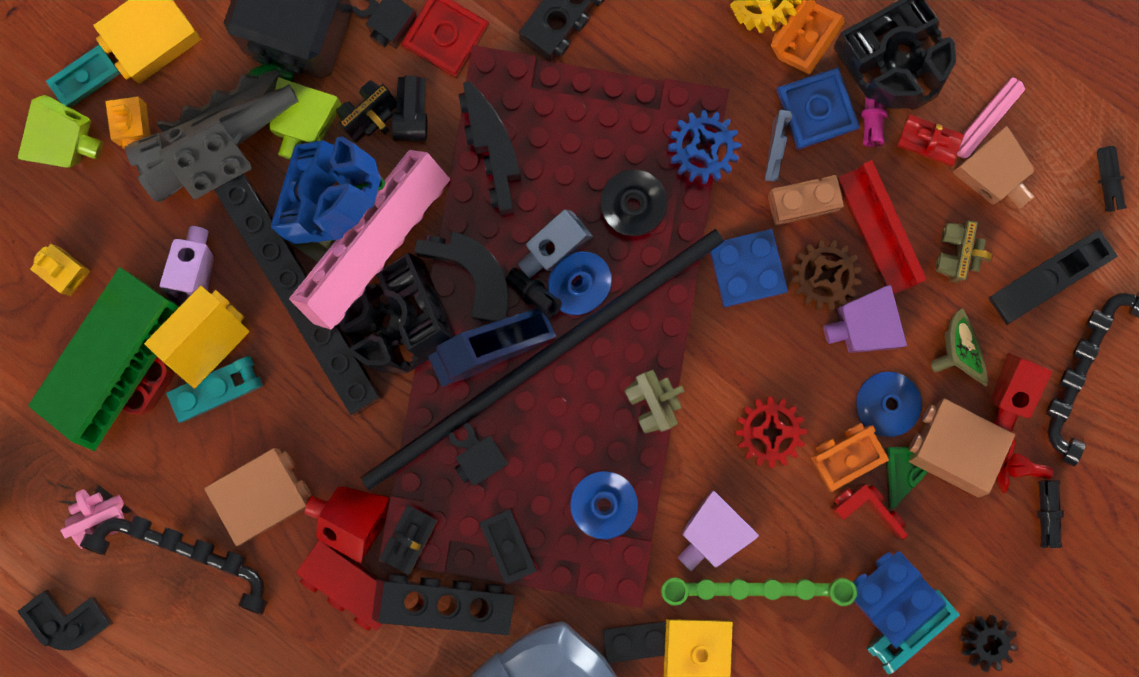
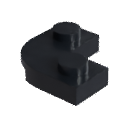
(60, 630)

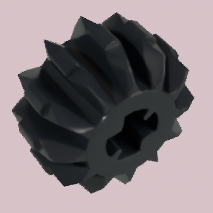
(999, 646)

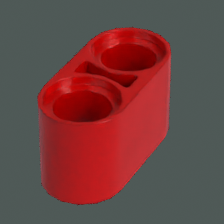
(151, 390)

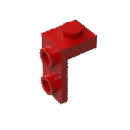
(849, 501)

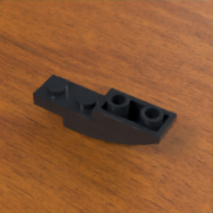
(490, 136)
(1052, 277)

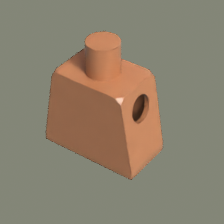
(998, 170)

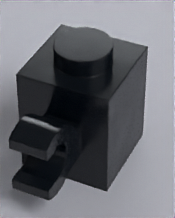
(387, 21)
(479, 459)

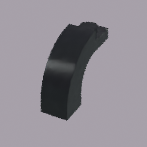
(491, 288)

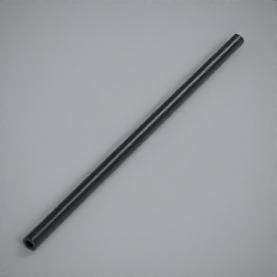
(541, 359)

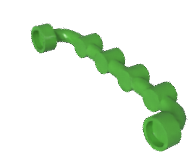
(839, 590)

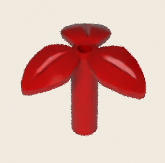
(1020, 466)

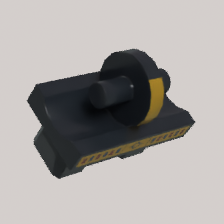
(370, 113)
(408, 539)

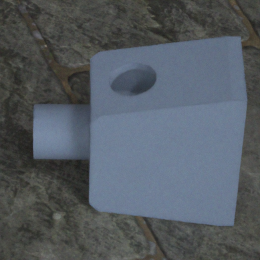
(565, 232)

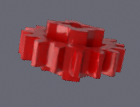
(770, 416)

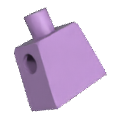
(187, 266)
(714, 533)

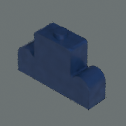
(489, 345)

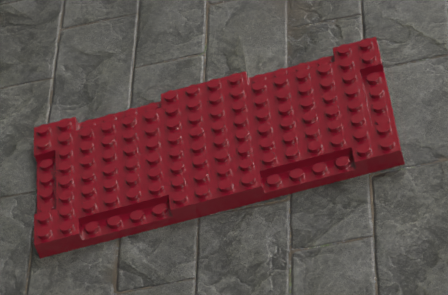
(573, 417)

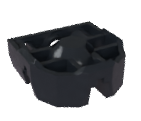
(897, 84)
(419, 333)

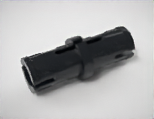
(1050, 513)

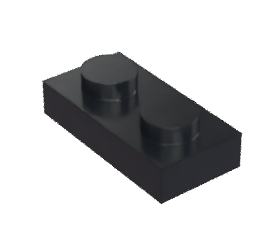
(507, 546)
(635, 641)

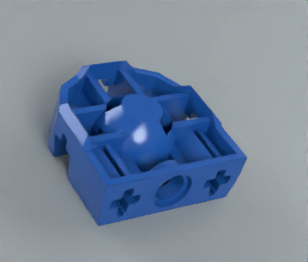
(322, 209)

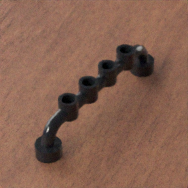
(1074, 379)
(171, 541)

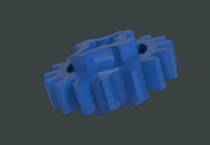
(699, 133)

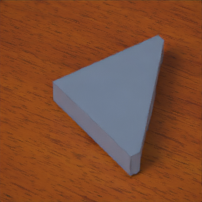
(777, 145)

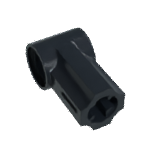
(410, 119)

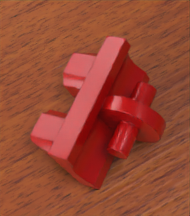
(930, 140)

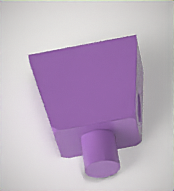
(868, 323)

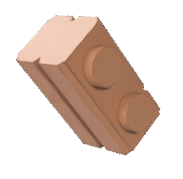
(805, 200)

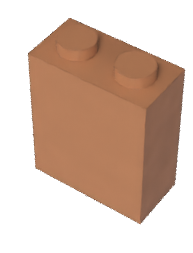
(960, 447)
(258, 496)

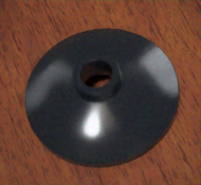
(638, 186)

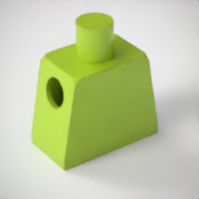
(305, 120)
(57, 135)

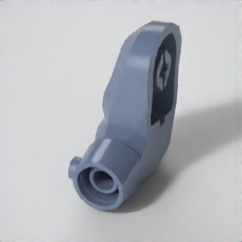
(547, 652)

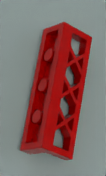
(881, 228)

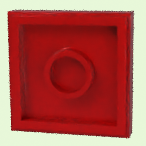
(445, 35)

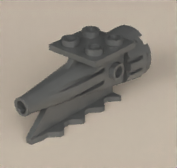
(203, 143)

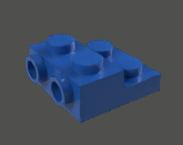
(897, 598)

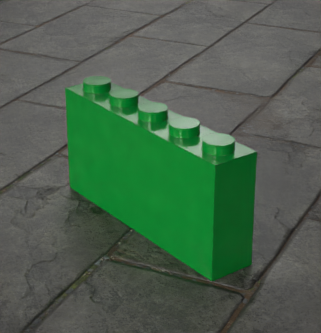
(103, 361)

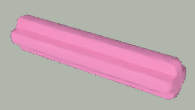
(990, 116)

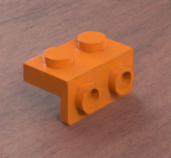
(806, 35)
(849, 457)

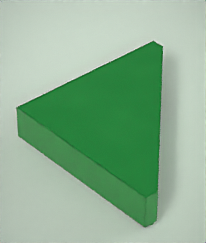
(901, 474)

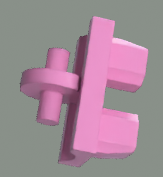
(90, 515)

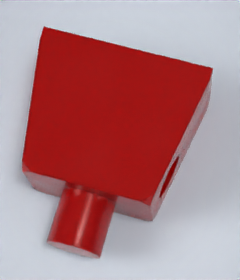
(1019, 377)
(349, 520)

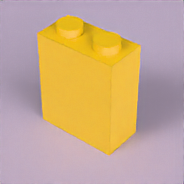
(145, 36)
(198, 335)

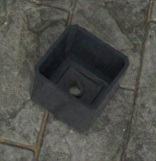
(290, 33)

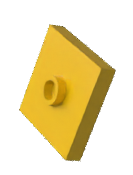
(698, 648)

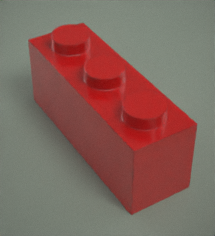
(343, 581)

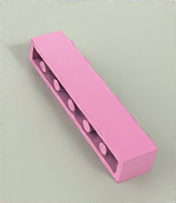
(362, 251)

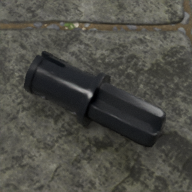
(1111, 178)
(534, 292)

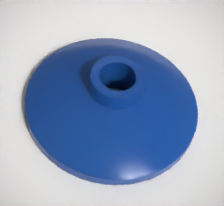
(590, 288)
(872, 404)
(604, 523)

